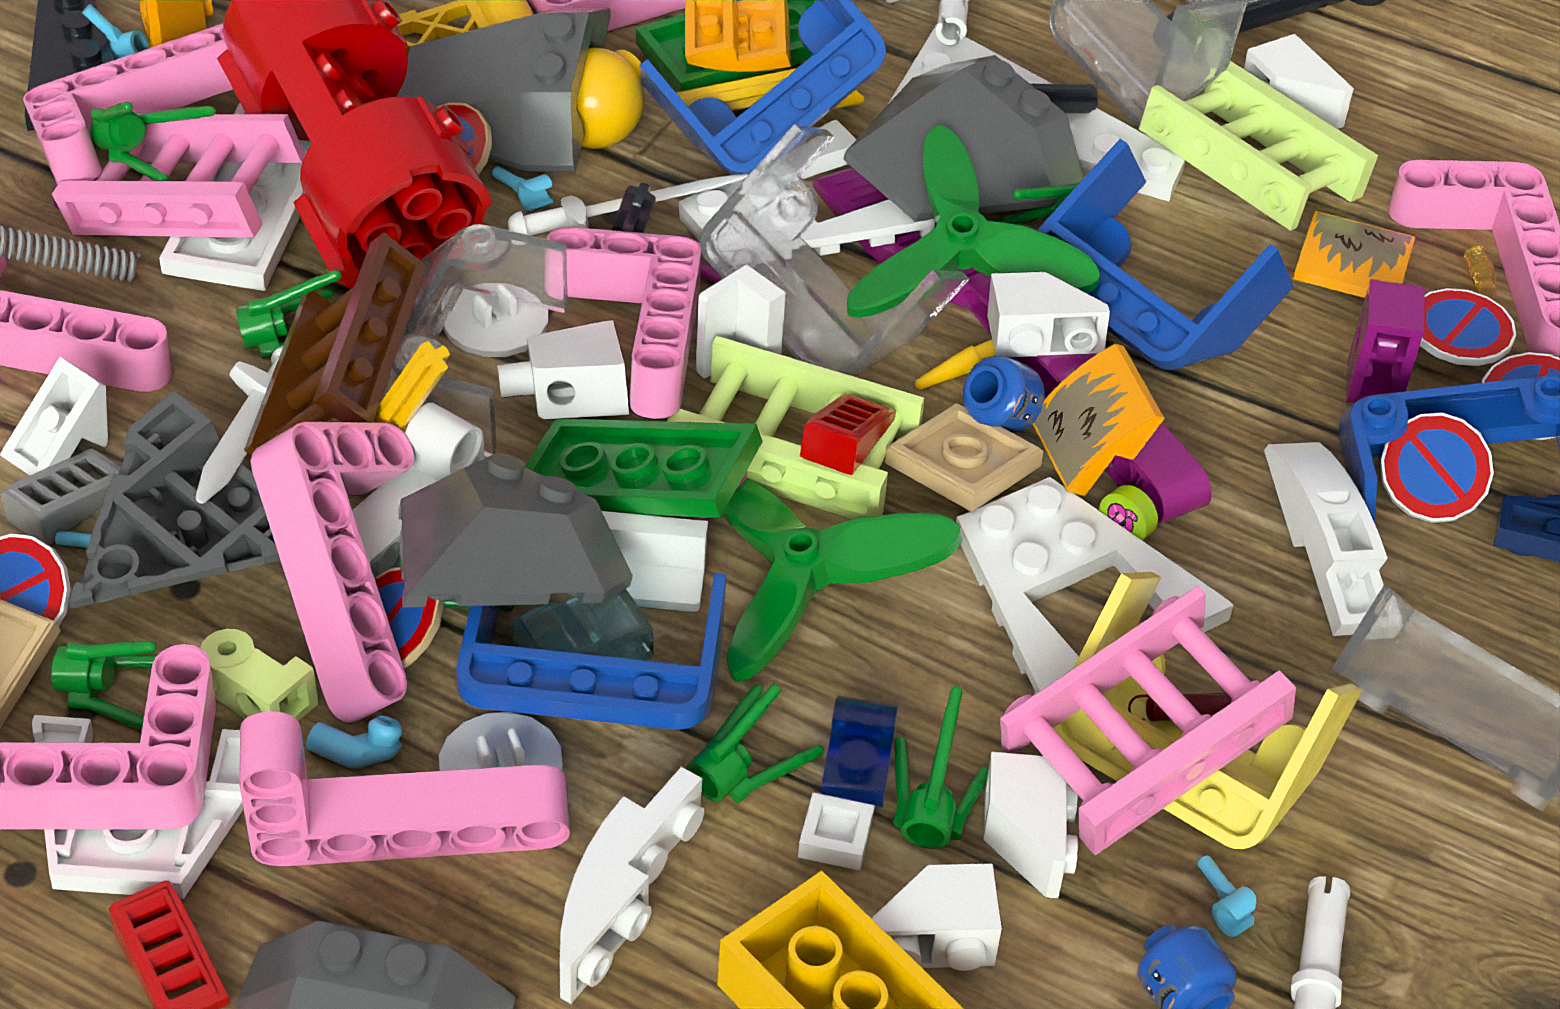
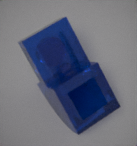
(859, 750)

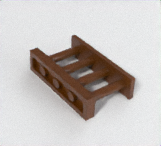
(344, 349)

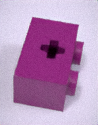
(1385, 340)

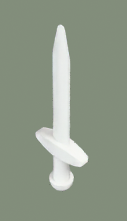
(576, 214)
(230, 449)

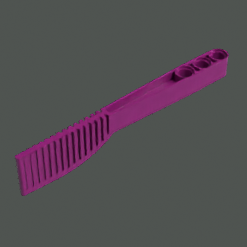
(1161, 467)

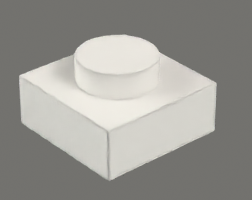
(836, 831)

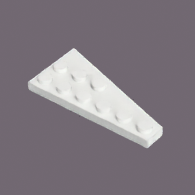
(1092, 132)

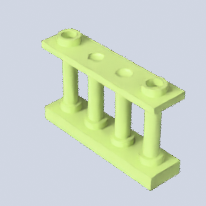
(1275, 122)
(808, 388)

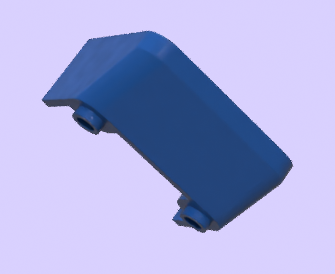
(843, 57)
(1137, 313)
(1495, 409)
(589, 684)

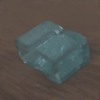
(600, 629)

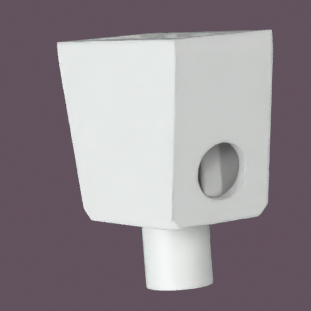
(571, 373)

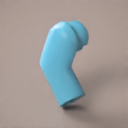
(357, 751)

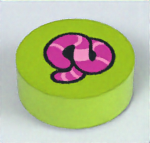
(1131, 510)

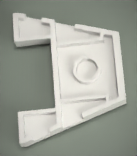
(139, 858)

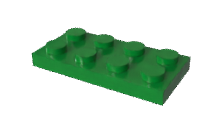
(665, 48)
(650, 464)

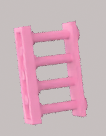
(187, 206)
(1156, 774)

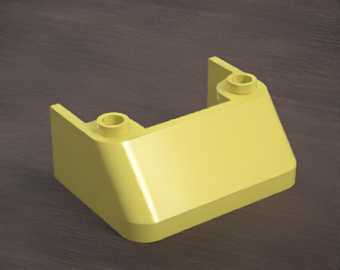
(1248, 794)

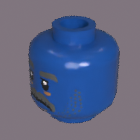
(1003, 393)
(1186, 970)

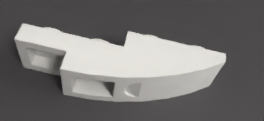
(1333, 525)
(614, 878)

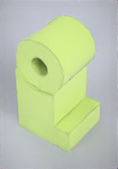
(253, 681)

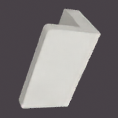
(740, 309)
(663, 557)

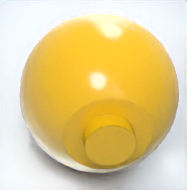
(609, 97)

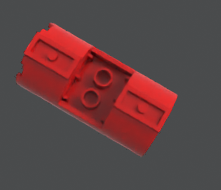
(373, 155)

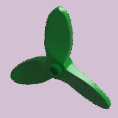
(964, 238)
(813, 558)

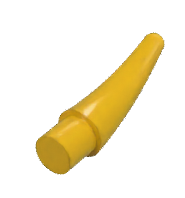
(957, 365)

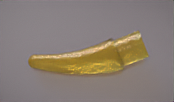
(1481, 271)

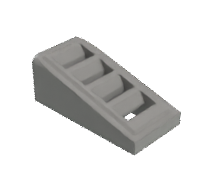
(38, 508)

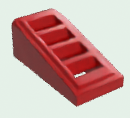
(845, 432)
(155, 916)

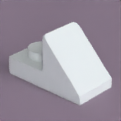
(61, 414)

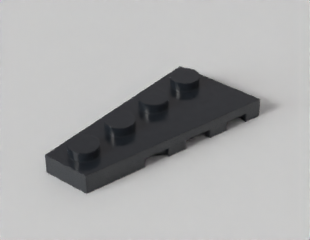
(64, 43)

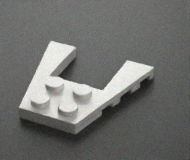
(875, 222)
(1046, 542)

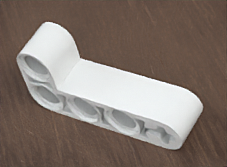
(440, 448)

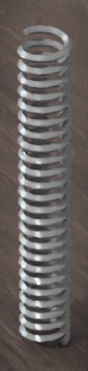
(63, 258)

